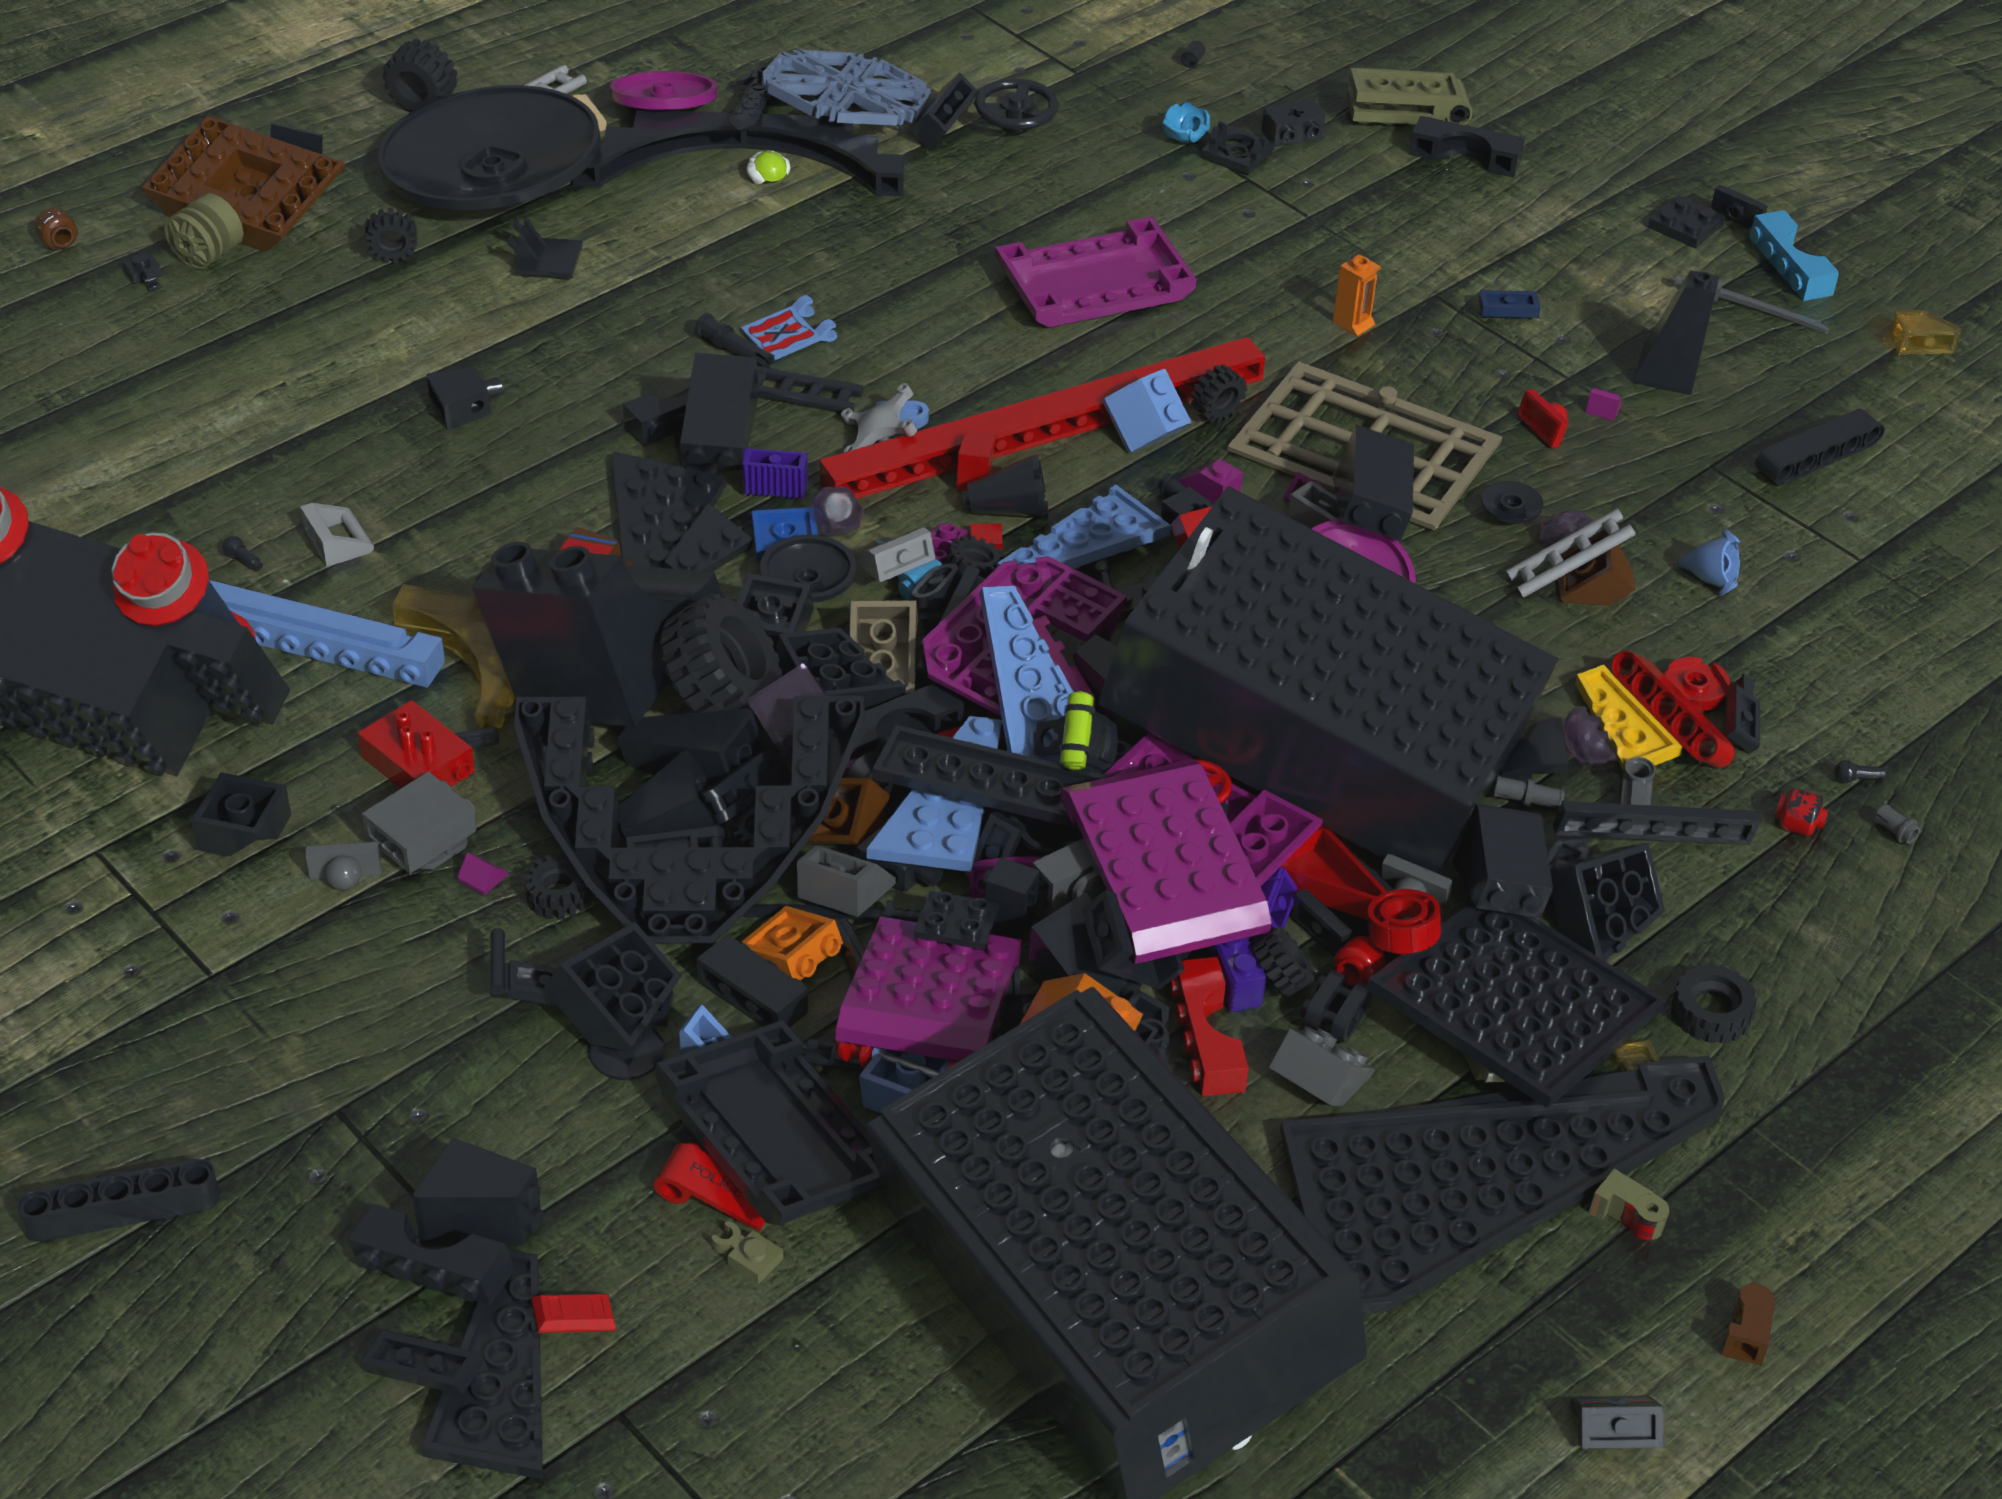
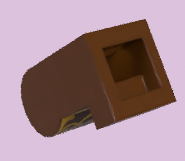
(1754, 1316)

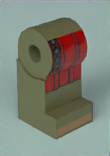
(1630, 1205)

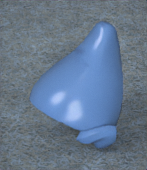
(1715, 562)

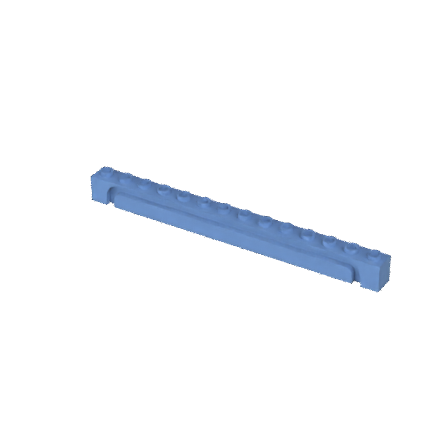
(336, 636)

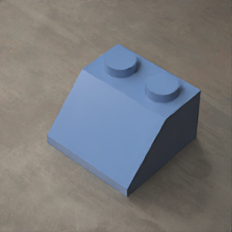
(1146, 411)

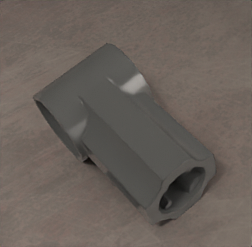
(1637, 781)

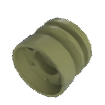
(203, 231)

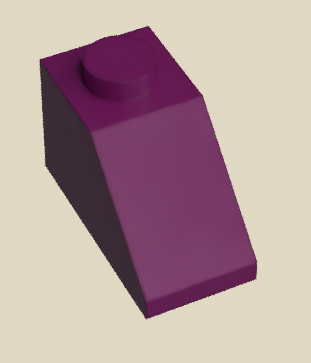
(1212, 479)

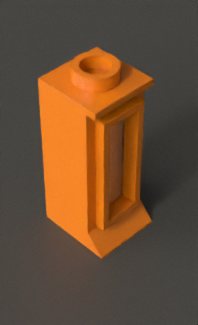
(1356, 295)

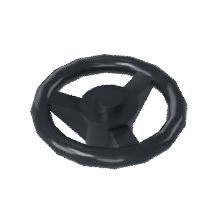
(1015, 108)

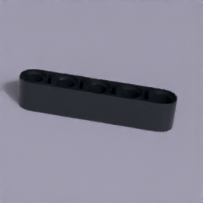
(1819, 446)
(118, 1200)

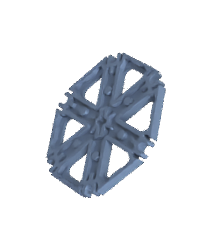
(842, 88)

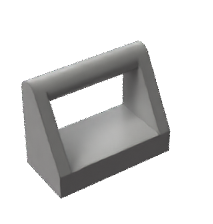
(332, 548)
(897, 555)

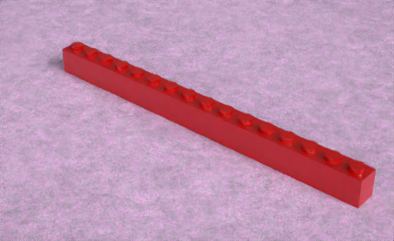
(1022, 423)

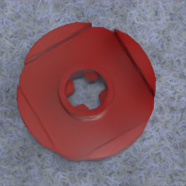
(1710, 682)

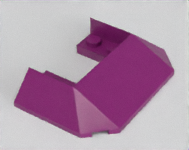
(1075, 603)

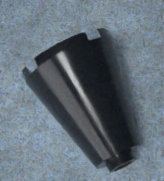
(1009, 491)

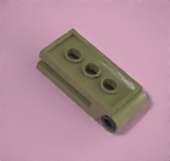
(1405, 96)

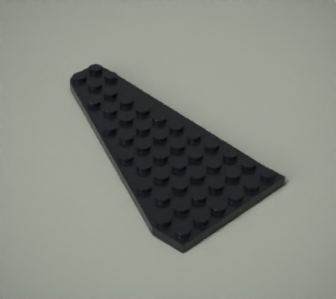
(1455, 1179)

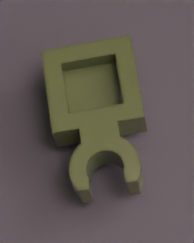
(749, 1255)

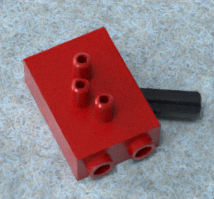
(414, 742)

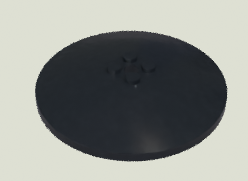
(489, 147)

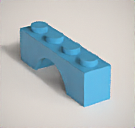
(1805, 273)

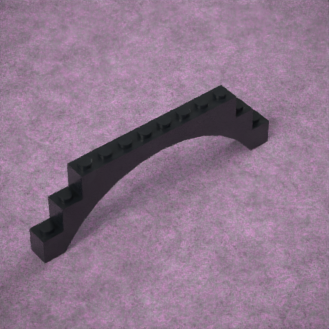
(677, 132)

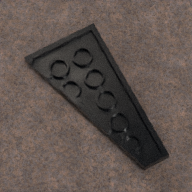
(501, 1410)

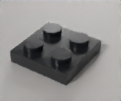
(1686, 221)

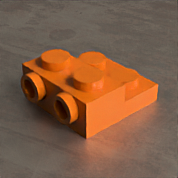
(796, 941)

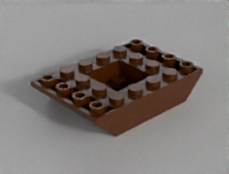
(242, 162)

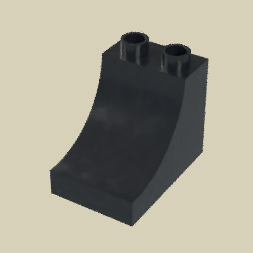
(584, 625)

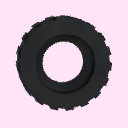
(1707, 1024)

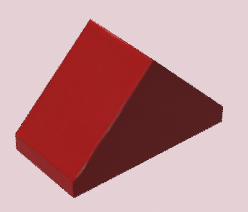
(974, 457)

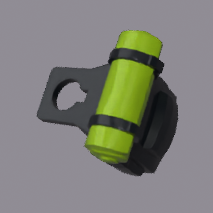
(1084, 736)

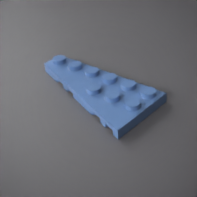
(1096, 532)
(1025, 676)
(934, 827)

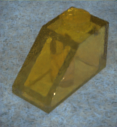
(1923, 333)

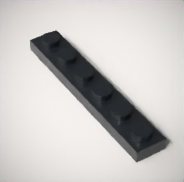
(1656, 822)

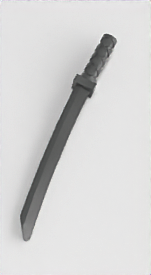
(1763, 306)

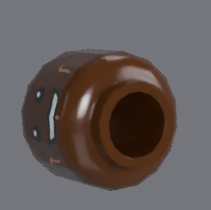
(56, 228)

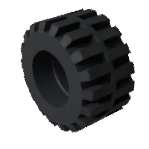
(420, 59)

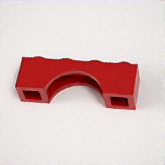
(1217, 1059)

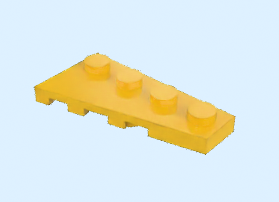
(1628, 723)

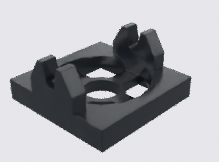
(1242, 163)

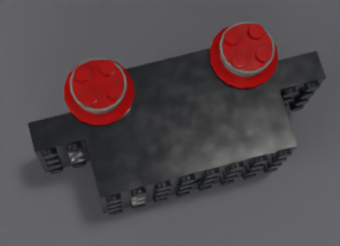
(121, 644)

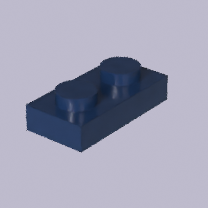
(1509, 303)

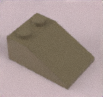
(889, 636)

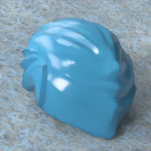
(1186, 123)

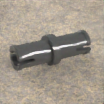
(1528, 792)

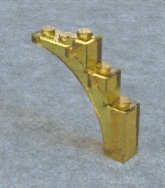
(465, 633)

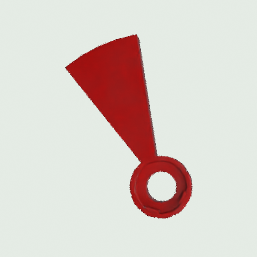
(1344, 884)

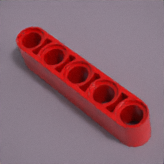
(1683, 715)

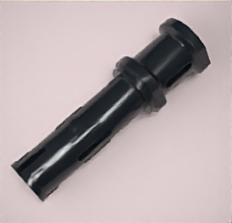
(724, 337)

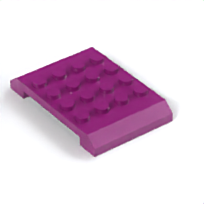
(1098, 274)
(1169, 859)
(926, 993)

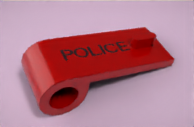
(696, 1173)

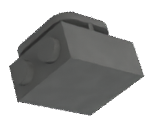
(421, 823)
(1065, 877)

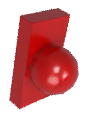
(1544, 418)

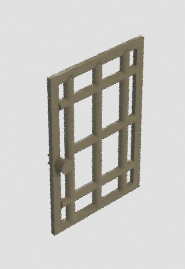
(1384, 398)

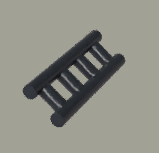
(816, 385)

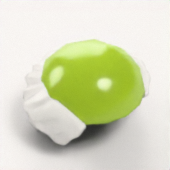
(767, 167)

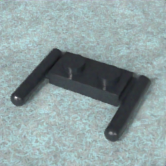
(517, 978)

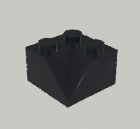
(239, 813)

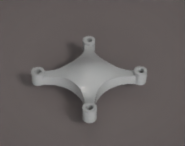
(881, 421)

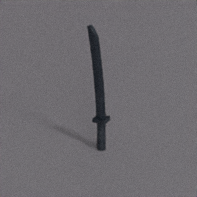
(870, 914)

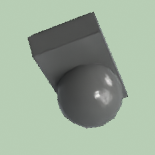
(343, 863)
(1407, 875)

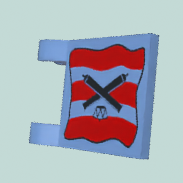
(787, 330)

